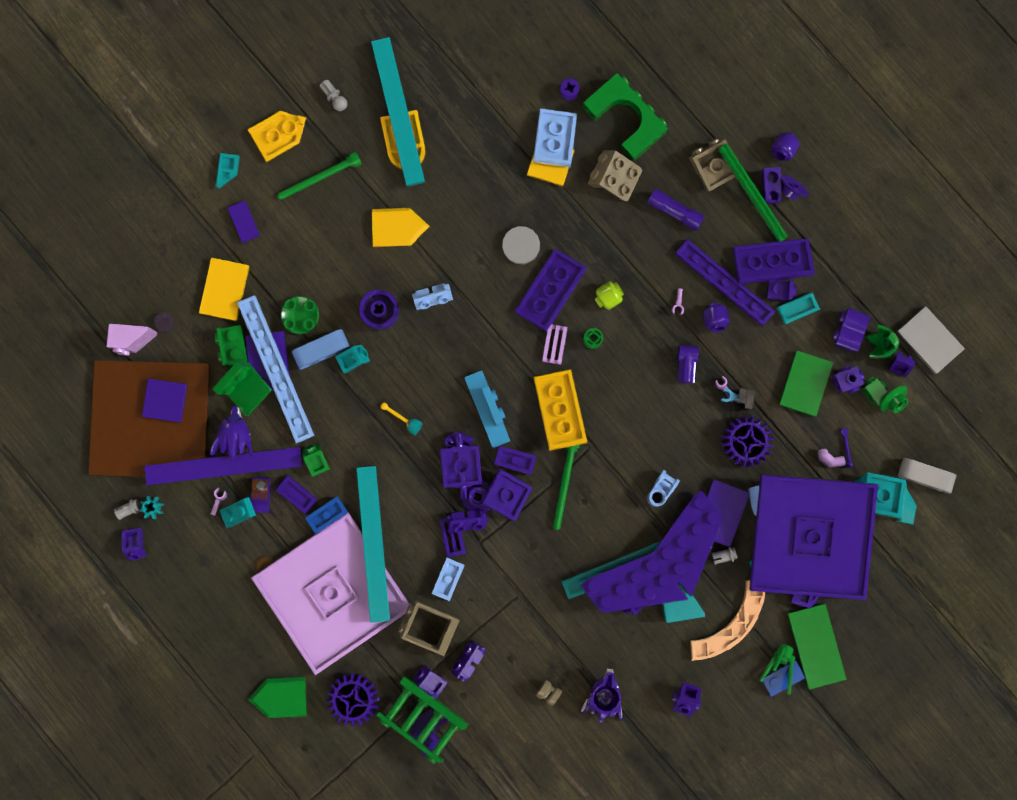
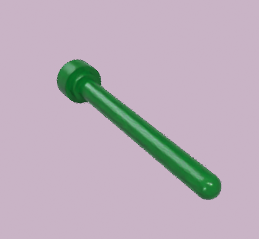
(352, 160)
(564, 486)

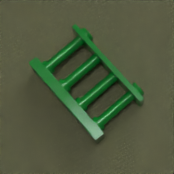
(440, 711)

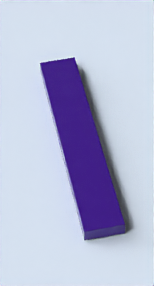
(724, 282)

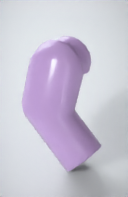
(830, 461)

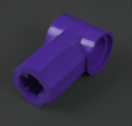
(687, 360)

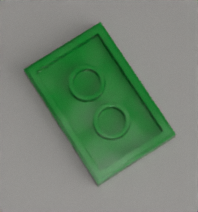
(805, 383)

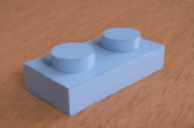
(448, 579)

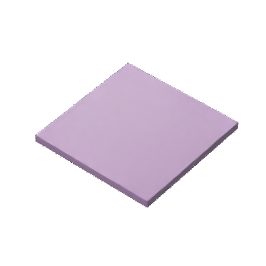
(324, 595)

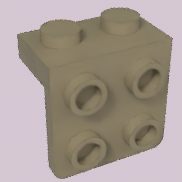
(615, 174)

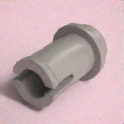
(127, 509)
(725, 555)

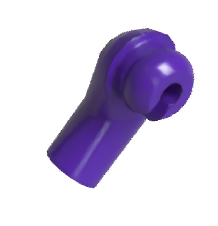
(450, 439)

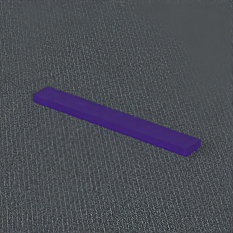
(223, 466)

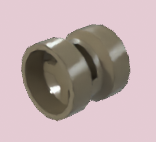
(545, 690)

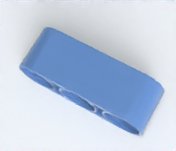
(320, 349)

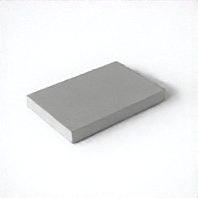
(930, 340)

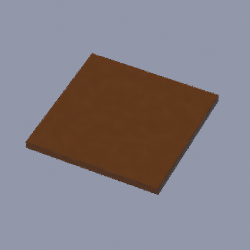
(126, 441)

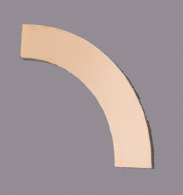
(734, 631)

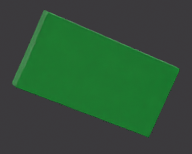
(816, 646)

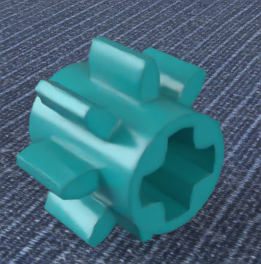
(156, 505)

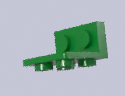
(243, 387)

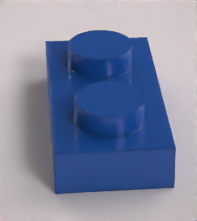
(326, 515)
(777, 680)

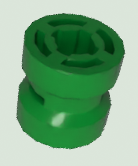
(592, 341)

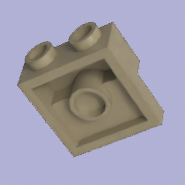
(711, 165)

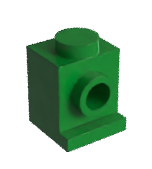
(875, 390)

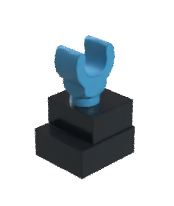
(743, 397)

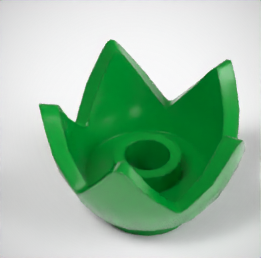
(885, 342)

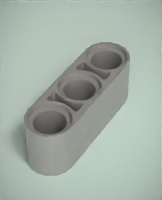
(927, 475)

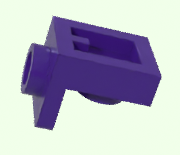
(781, 290)
(133, 544)
(429, 681)

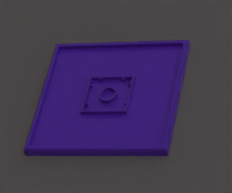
(813, 537)

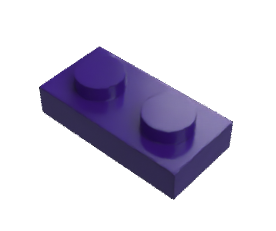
(515, 460)

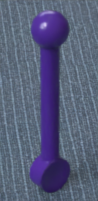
(844, 432)

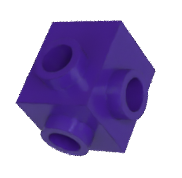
(842, 380)
(686, 699)

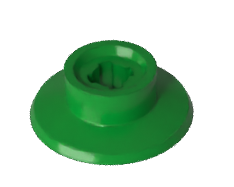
(895, 400)

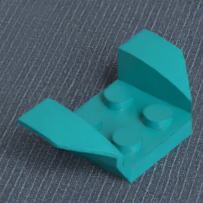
(892, 497)

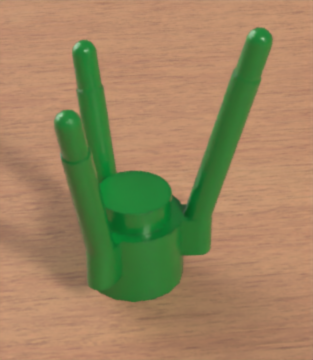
(781, 656)

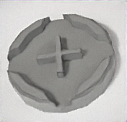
(521, 245)

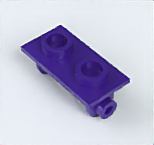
(475, 521)
(462, 668)

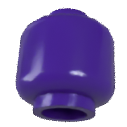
(785, 146)
(716, 317)

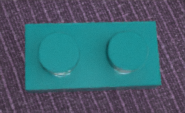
(237, 512)

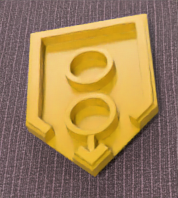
(277, 134)
(396, 227)

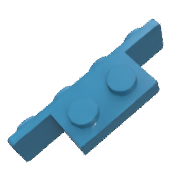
(487, 408)

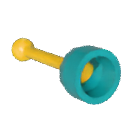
(412, 425)

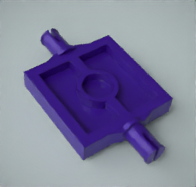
(461, 466)

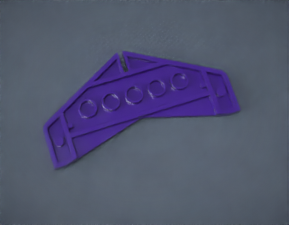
(655, 576)

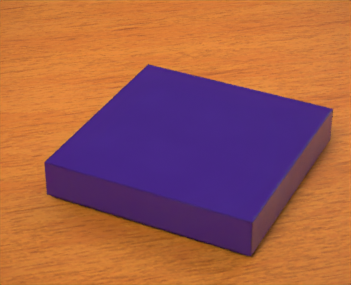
(164, 400)
(506, 495)

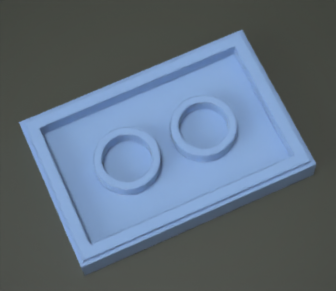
(555, 137)

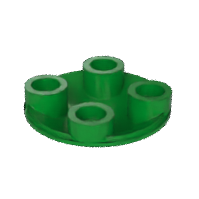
(299, 315)

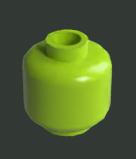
(609, 295)

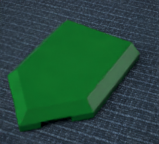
(281, 697)

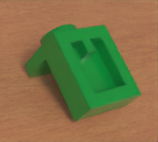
(315, 459)

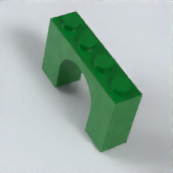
(618, 92)

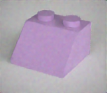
(128, 338)

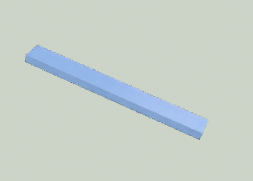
(275, 369)

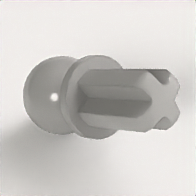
(339, 102)

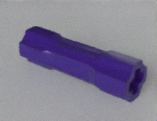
(664, 203)

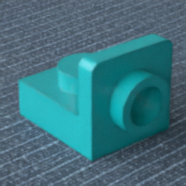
(352, 358)

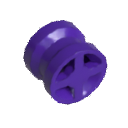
(570, 94)

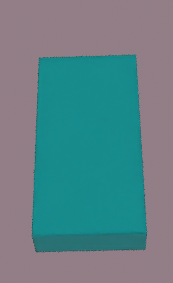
(798, 308)

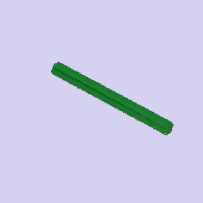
(752, 192)

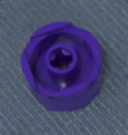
(379, 299)

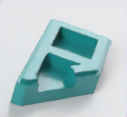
(227, 169)

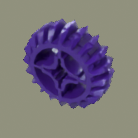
(746, 449)
(361, 701)

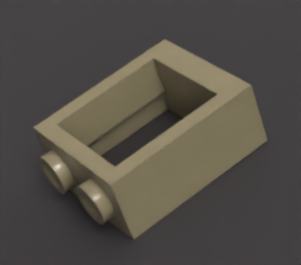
(447, 633)

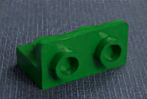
(231, 345)

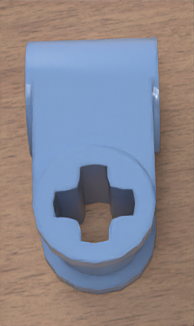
(664, 486)

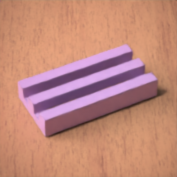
(551, 360)

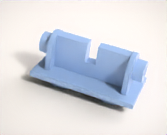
(440, 295)

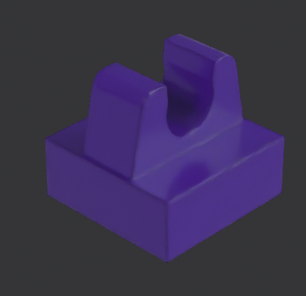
(902, 365)

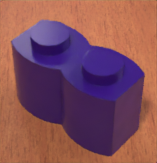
(851, 330)

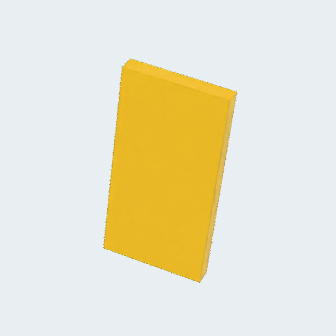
(560, 410)

